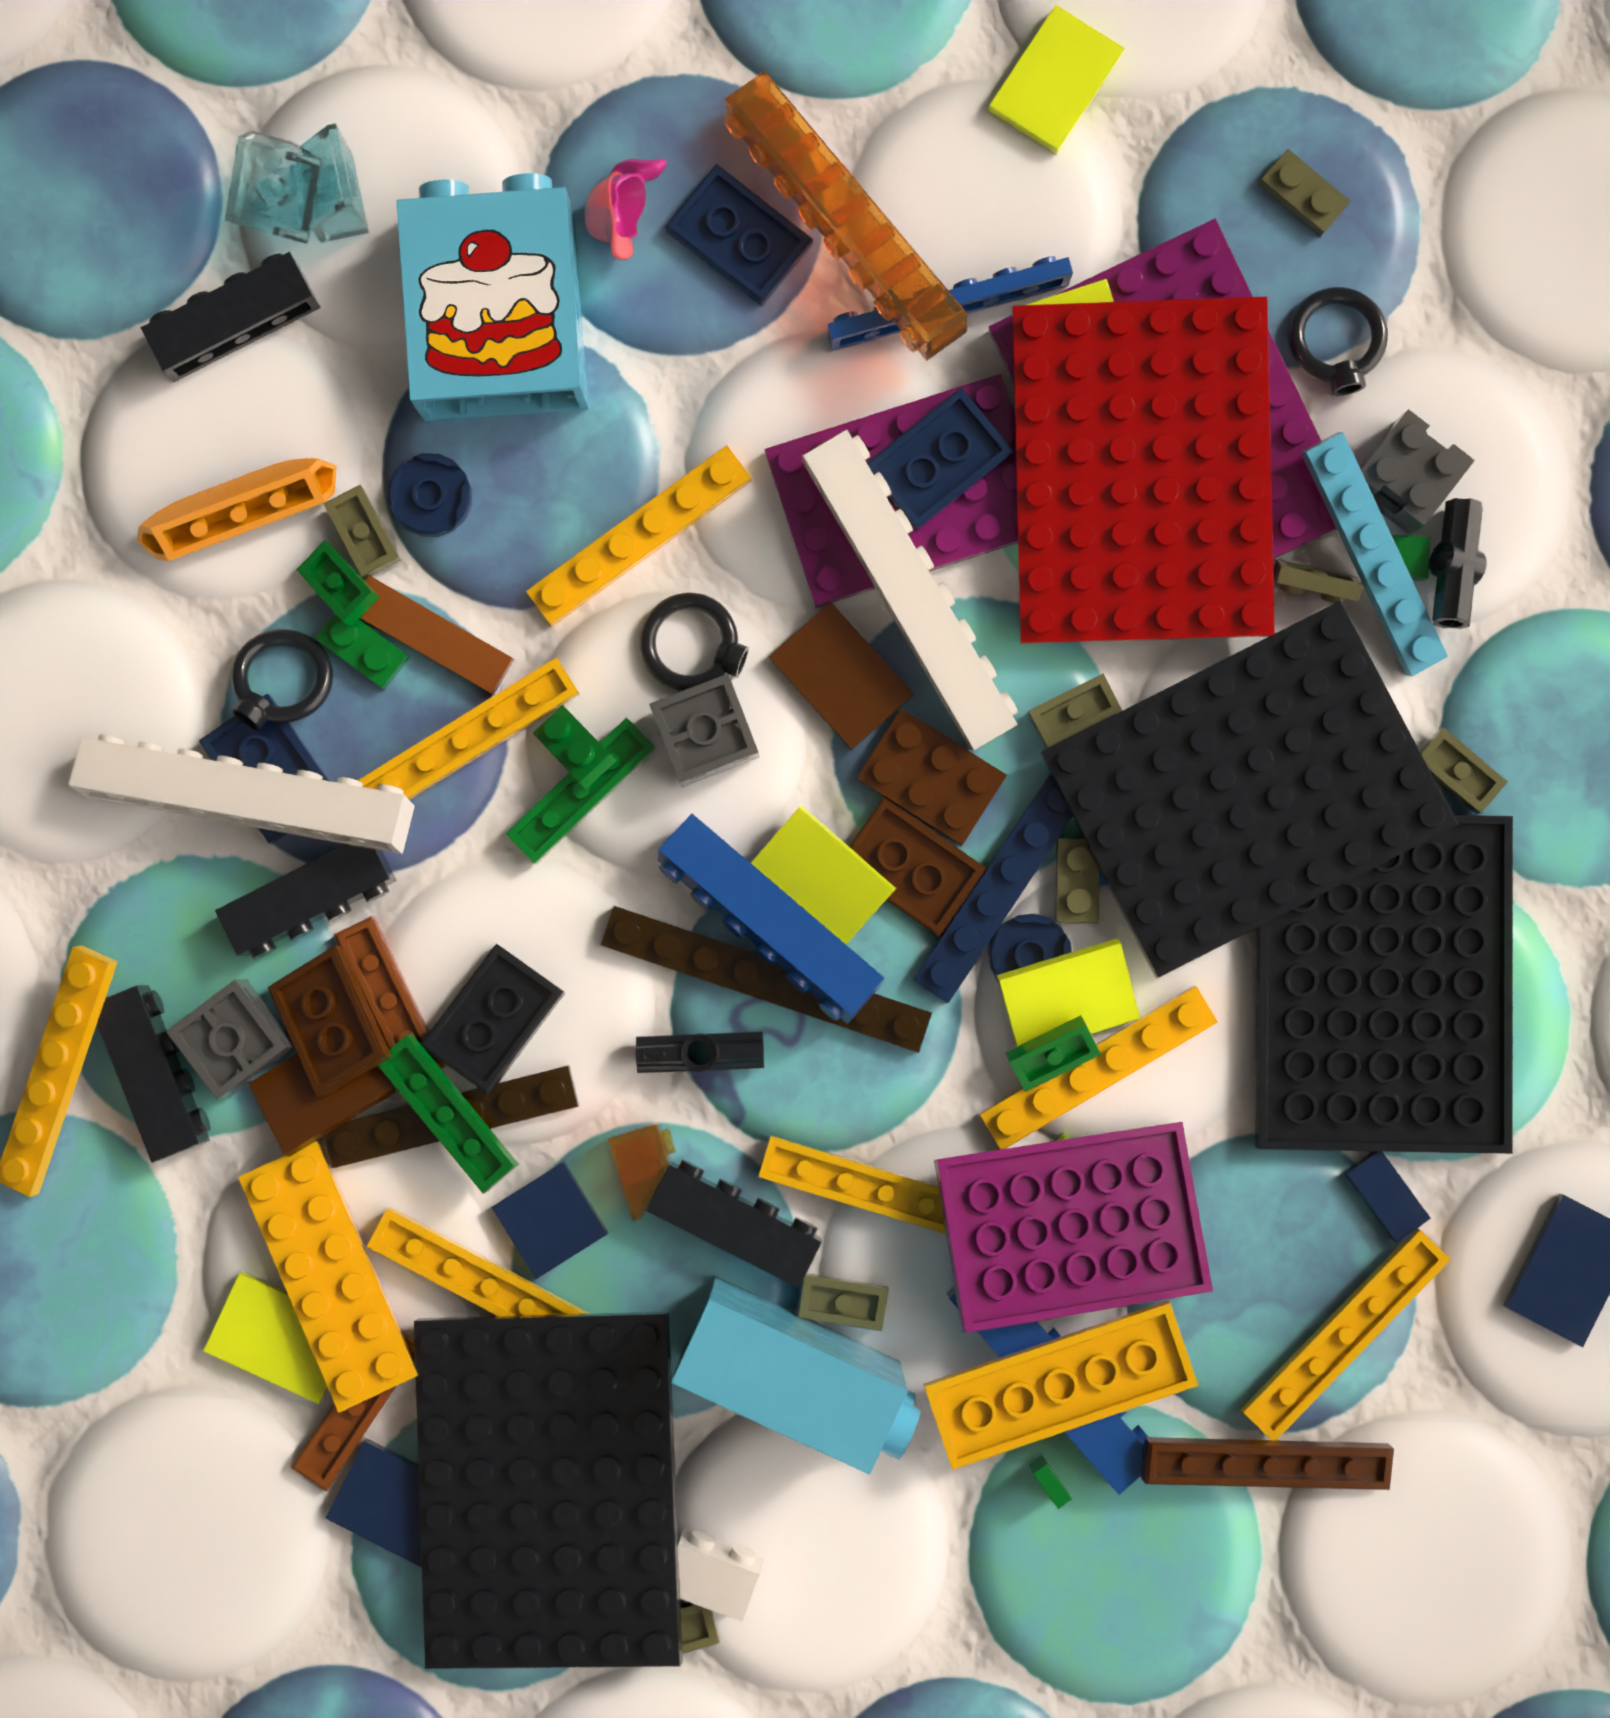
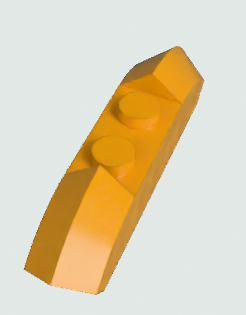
(237, 507)

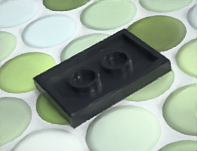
(492, 1019)

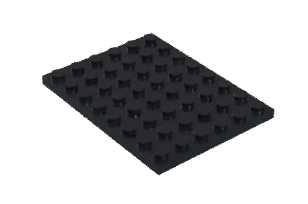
(1248, 789)
(1394, 1005)
(547, 1491)

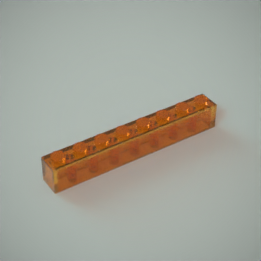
(845, 217)

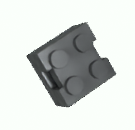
(1412, 472)
(704, 730)
(231, 1038)

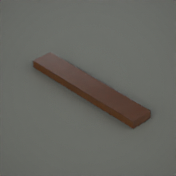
(1267, 1463)

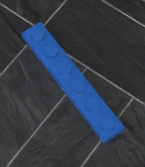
(973, 296)

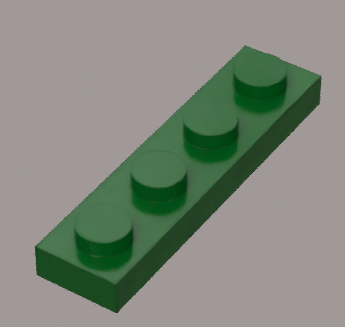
(570, 802)
(447, 1114)

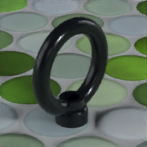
(1346, 376)
(730, 654)
(253, 708)

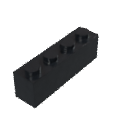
(230, 316)
(303, 897)
(151, 1073)
(734, 1223)

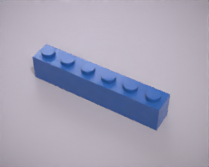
(769, 919)
(1106, 1442)

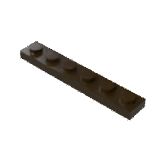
(404, 1129)

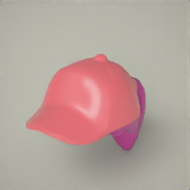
(618, 203)

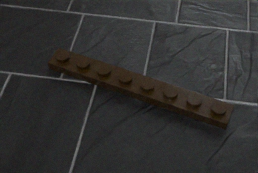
(752, 976)

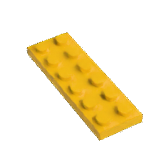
(328, 1276)
(1060, 1384)

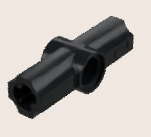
(1457, 563)
(671, 1052)

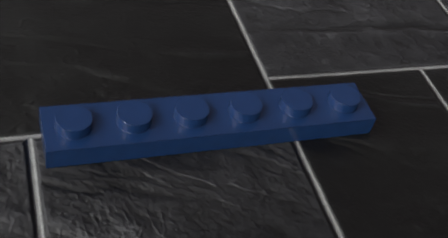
(995, 893)

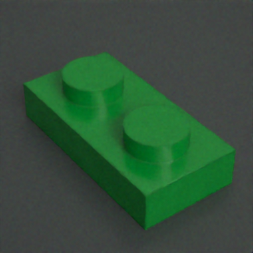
(337, 583)
(363, 650)
(574, 747)
(1053, 1053)

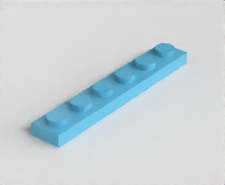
(1374, 553)

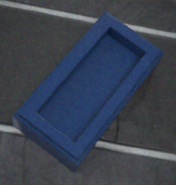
(1387, 1195)

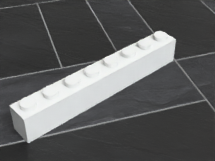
(909, 590)
(242, 794)

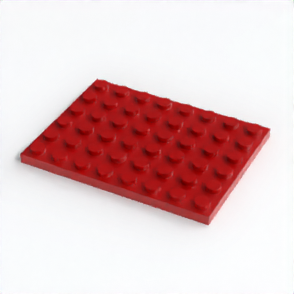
(1143, 470)

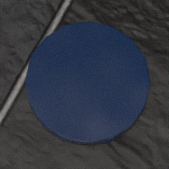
(430, 495)
(1025, 942)

